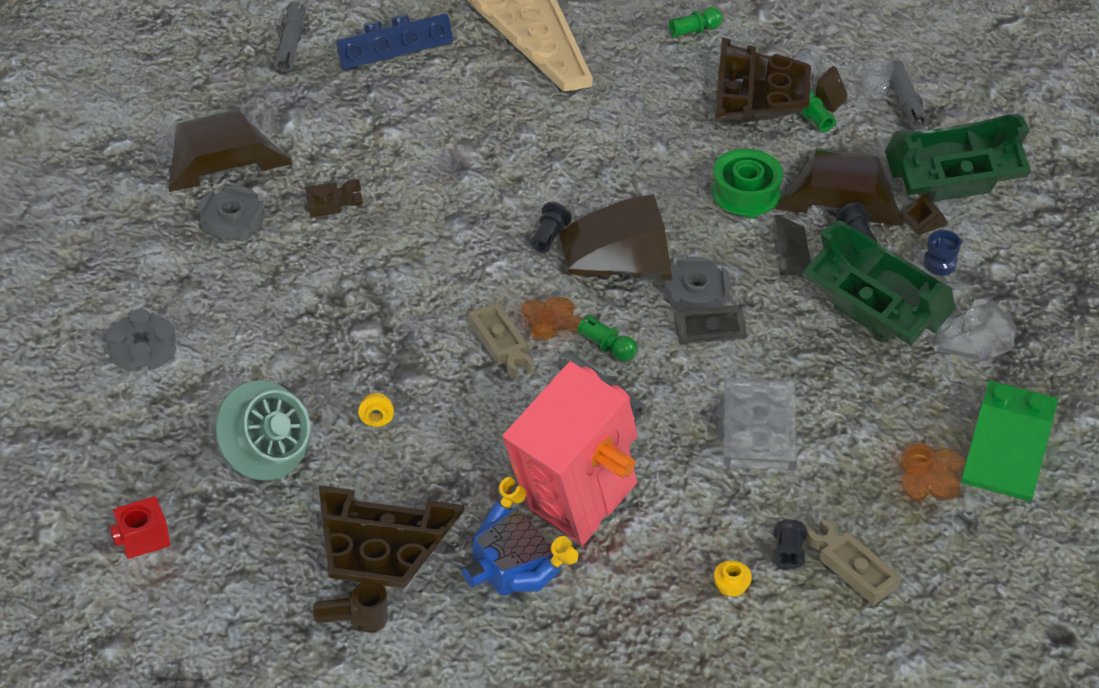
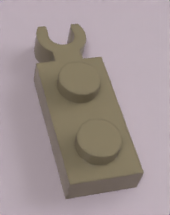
(501, 338)
(854, 563)

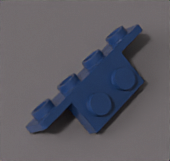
(393, 39)

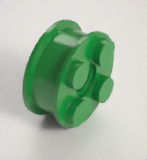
(747, 182)

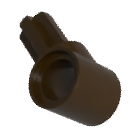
(365, 608)

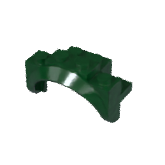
(960, 158)
(878, 285)

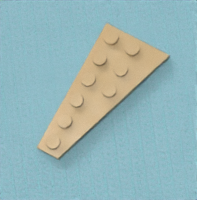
(542, 36)

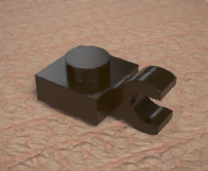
(328, 198)

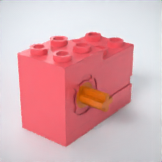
(574, 451)

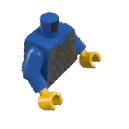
(513, 551)

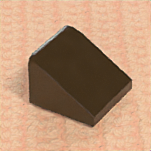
(831, 90)
(923, 216)

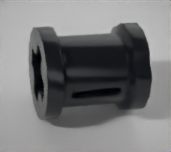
(789, 544)

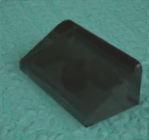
(790, 246)
(710, 324)

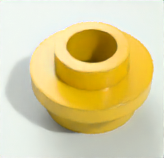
(378, 402)
(727, 583)

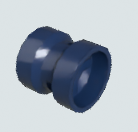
(942, 252)

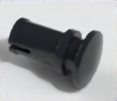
(855, 216)
(551, 222)

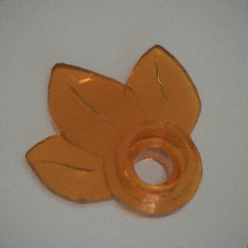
(550, 317)
(933, 475)

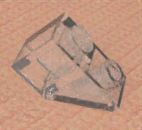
(977, 333)

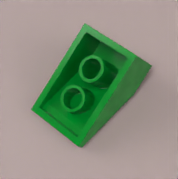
(1010, 440)

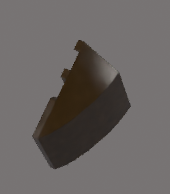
(759, 85)
(217, 145)
(842, 178)
(620, 239)
(380, 540)

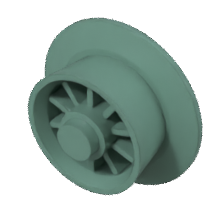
(262, 430)

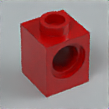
(140, 527)

